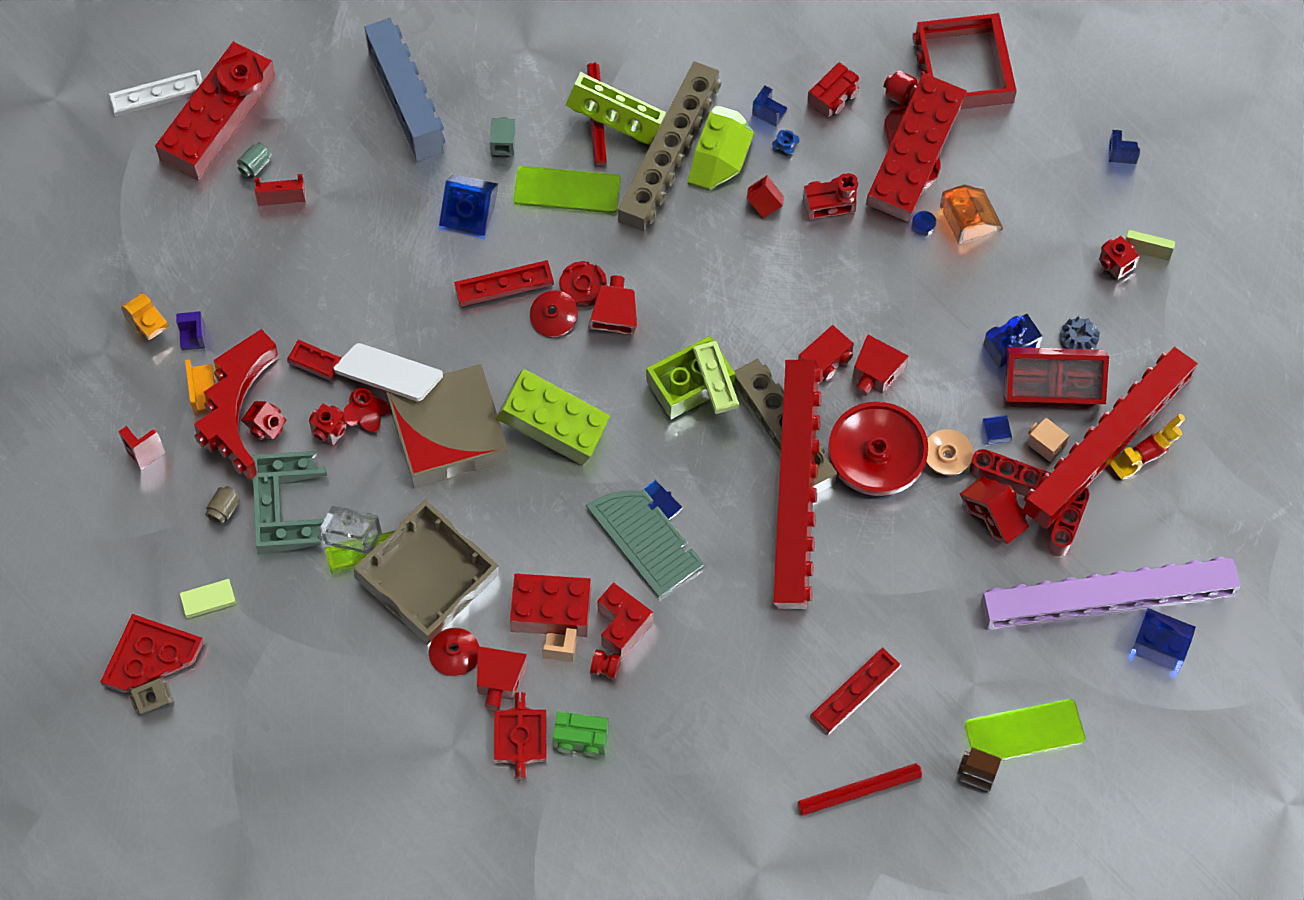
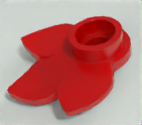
(365, 413)

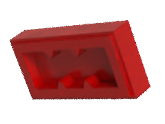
(313, 360)

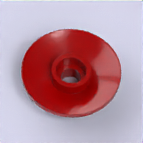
(553, 324)
(458, 662)

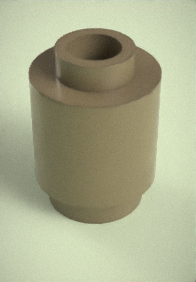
(222, 505)

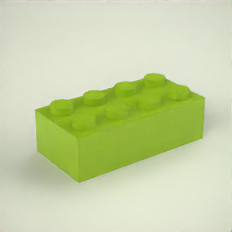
(553, 417)

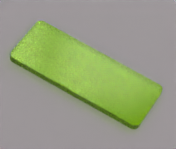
(567, 189)
(1027, 730)

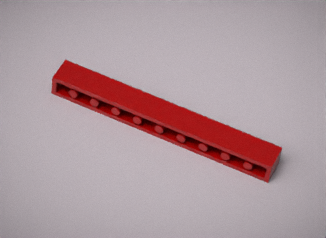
(1109, 438)
(797, 484)

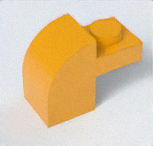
(144, 316)

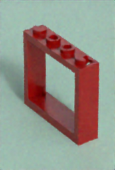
(967, 26)

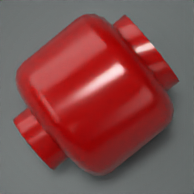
(900, 87)

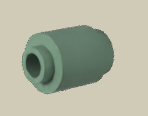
(254, 160)

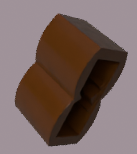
(979, 768)

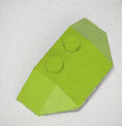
(720, 149)

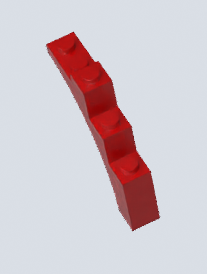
(235, 373)

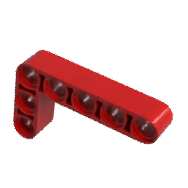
(1019, 472)

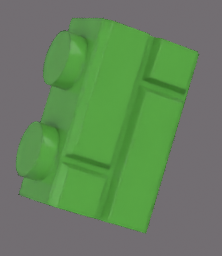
(580, 733)

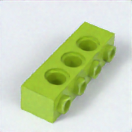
(609, 98)

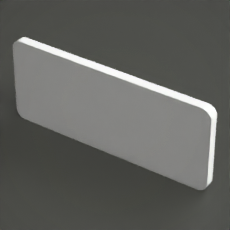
(388, 372)

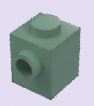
(502, 136)

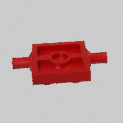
(520, 736)

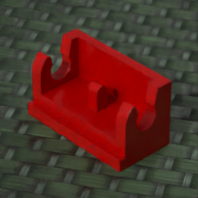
(280, 191)

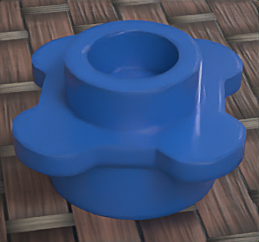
(790, 137)

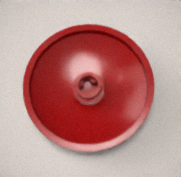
(878, 448)

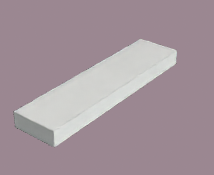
(155, 93)

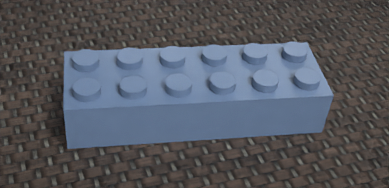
(404, 89)

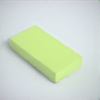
(1151, 244)
(208, 598)

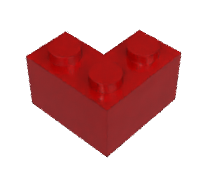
(998, 508)
(627, 618)

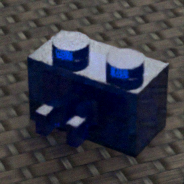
(1015, 333)

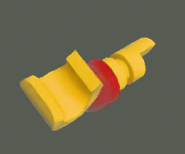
(1148, 449)

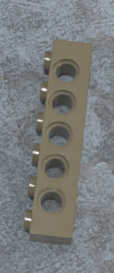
(755, 375)

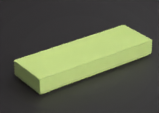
(715, 377)

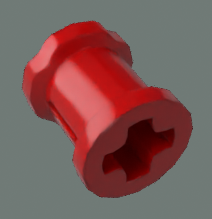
(847, 188)

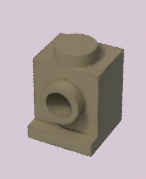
(140, 696)

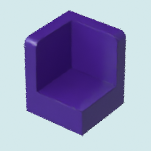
(191, 330)

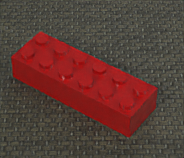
(208, 120)
(916, 147)

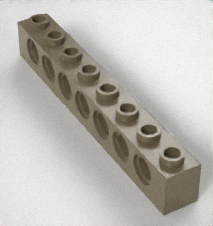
(698, 78)

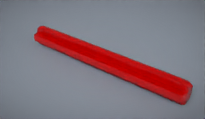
(598, 133)
(859, 789)

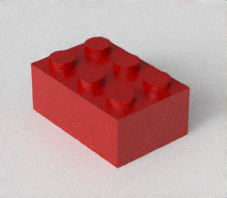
(550, 604)

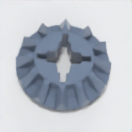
(1069, 335)

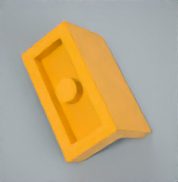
(199, 380)

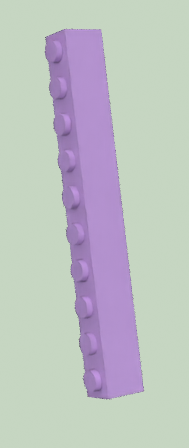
(1110, 593)

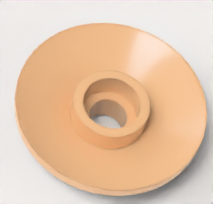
(953, 443)

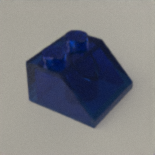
(468, 204)
(1163, 640)

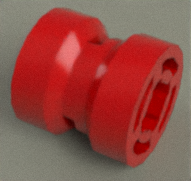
(605, 664)

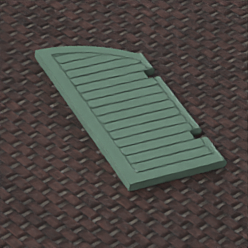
(646, 538)

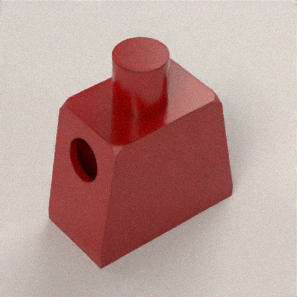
(614, 308)
(877, 366)
(499, 674)

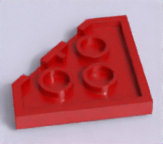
(149, 653)

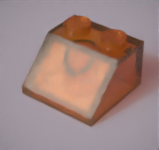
(969, 213)

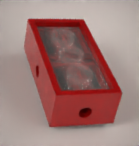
(1056, 375)

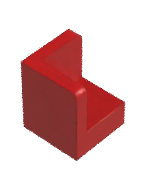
(765, 196)

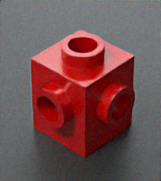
(1118, 257)
(264, 420)
(327, 424)

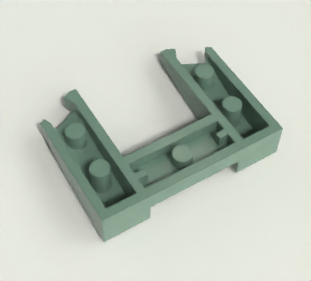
(270, 532)

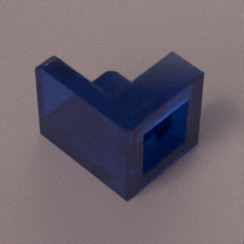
(768, 109)
(1122, 151)

